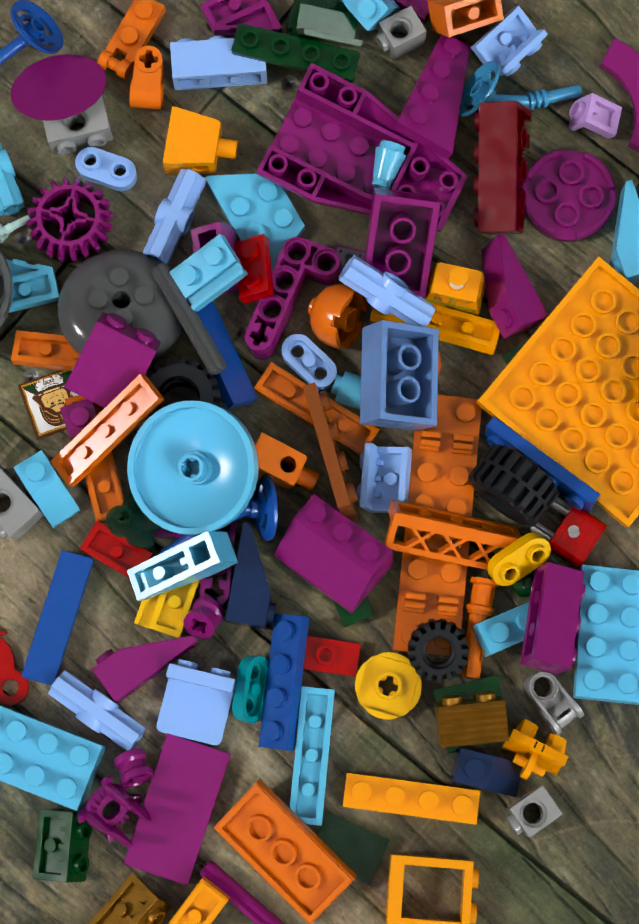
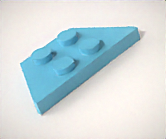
(257, 208)

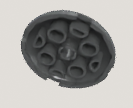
(113, 279)

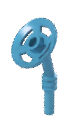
(481, 90)

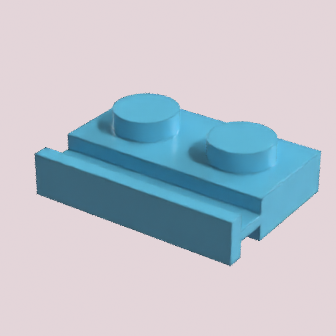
(208, 273)

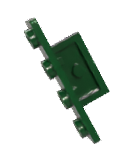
(293, 51)

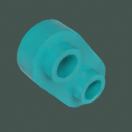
(250, 689)

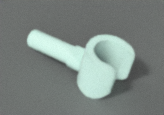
(8, 228)

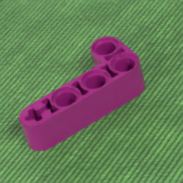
(287, 299)

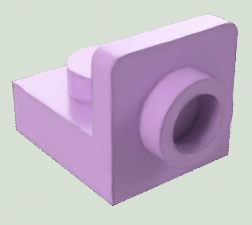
(596, 115)

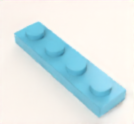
(312, 754)

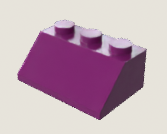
(334, 553)

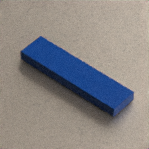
(233, 381)
(57, 618)

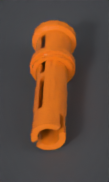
(479, 610)

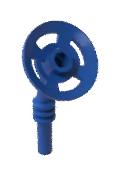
(32, 31)
(260, 508)

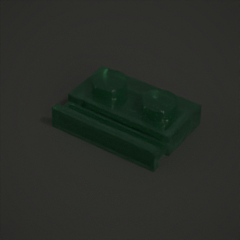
(354, 845)

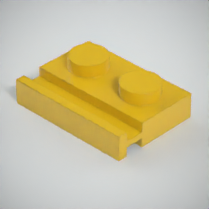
(167, 610)

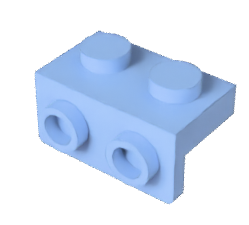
(509, 42)
(383, 477)

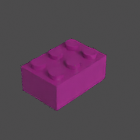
(402, 235)

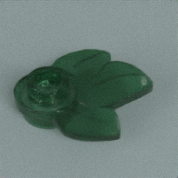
(136, 529)

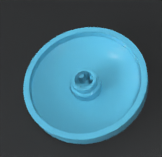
(192, 467)

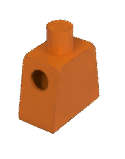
(272, 453)

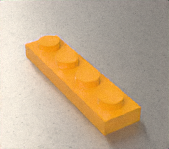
(456, 328)
(411, 798)

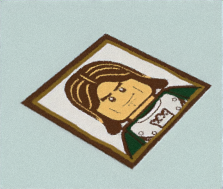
(43, 402)

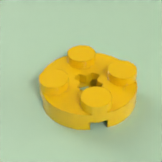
(372, 696)

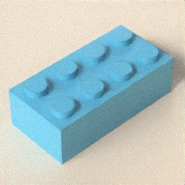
(47, 759)

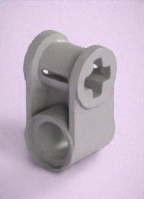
(553, 703)

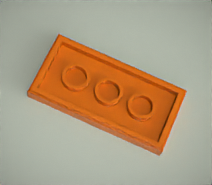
(285, 851)

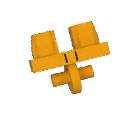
(533, 754)

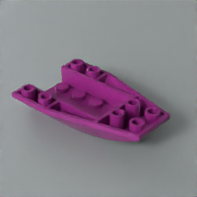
(330, 149)

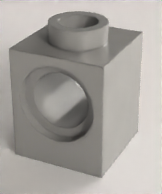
(407, 23)
(548, 811)

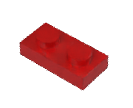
(256, 260)
(113, 550)

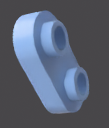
(104, 169)
(310, 362)

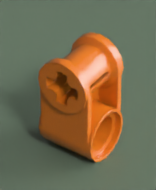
(147, 83)

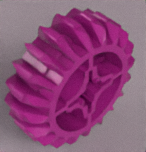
(46, 212)

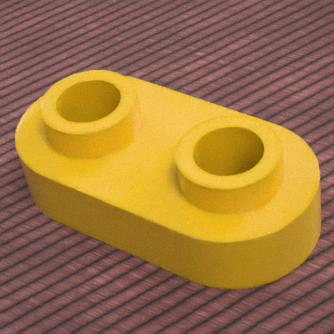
(519, 558)

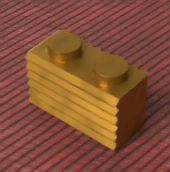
(471, 720)

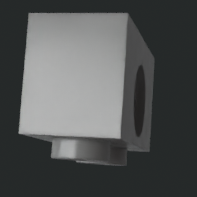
(93, 134)
(21, 513)

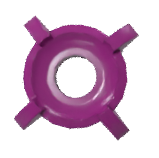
(109, 825)

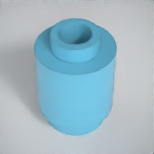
(348, 389)

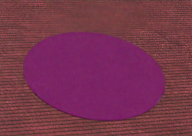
(58, 87)

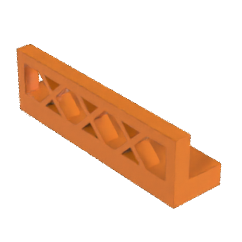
(450, 525)

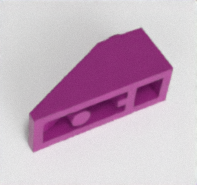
(509, 291)
(133, 666)

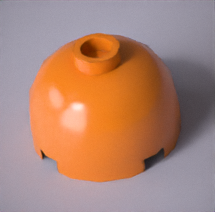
(336, 315)

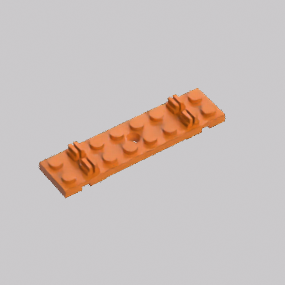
(438, 480)

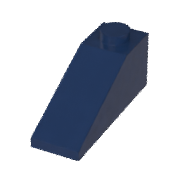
(249, 594)

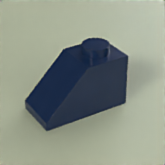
(486, 772)

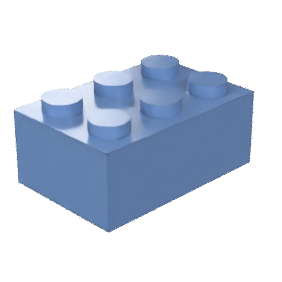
(399, 376)

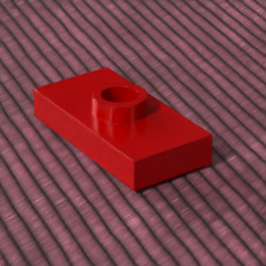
(331, 656)

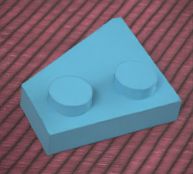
(32, 285)

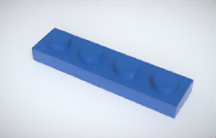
(576, 492)
(284, 682)

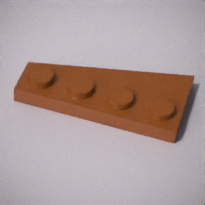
(334, 460)

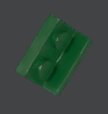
(61, 847)

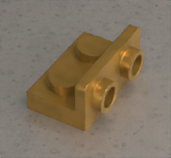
(133, 904)

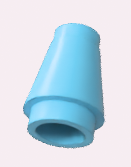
(387, 163)

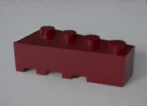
(501, 167)

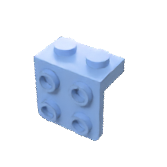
(196, 702)

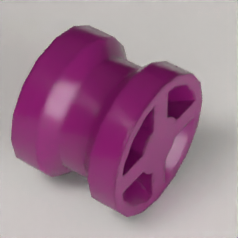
(204, 617)
(133, 768)

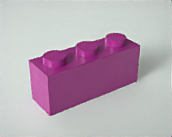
(553, 618)

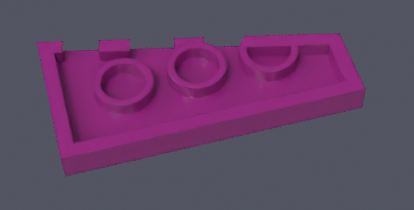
(436, 98)

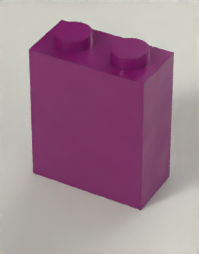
(111, 359)

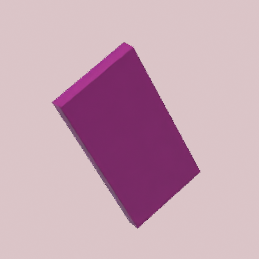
(179, 808)

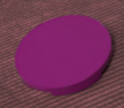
(569, 195)

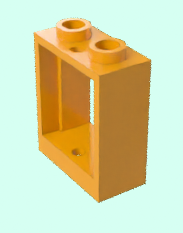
(397, 863)

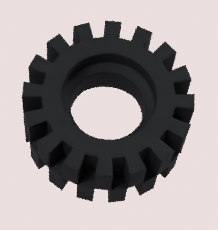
(438, 670)

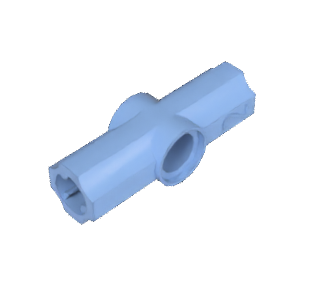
(175, 215)
(386, 292)
(97, 710)

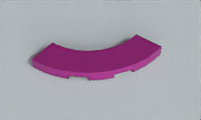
(623, 65)

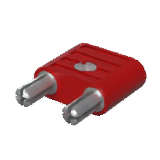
(574, 535)

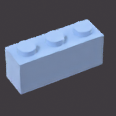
(212, 65)

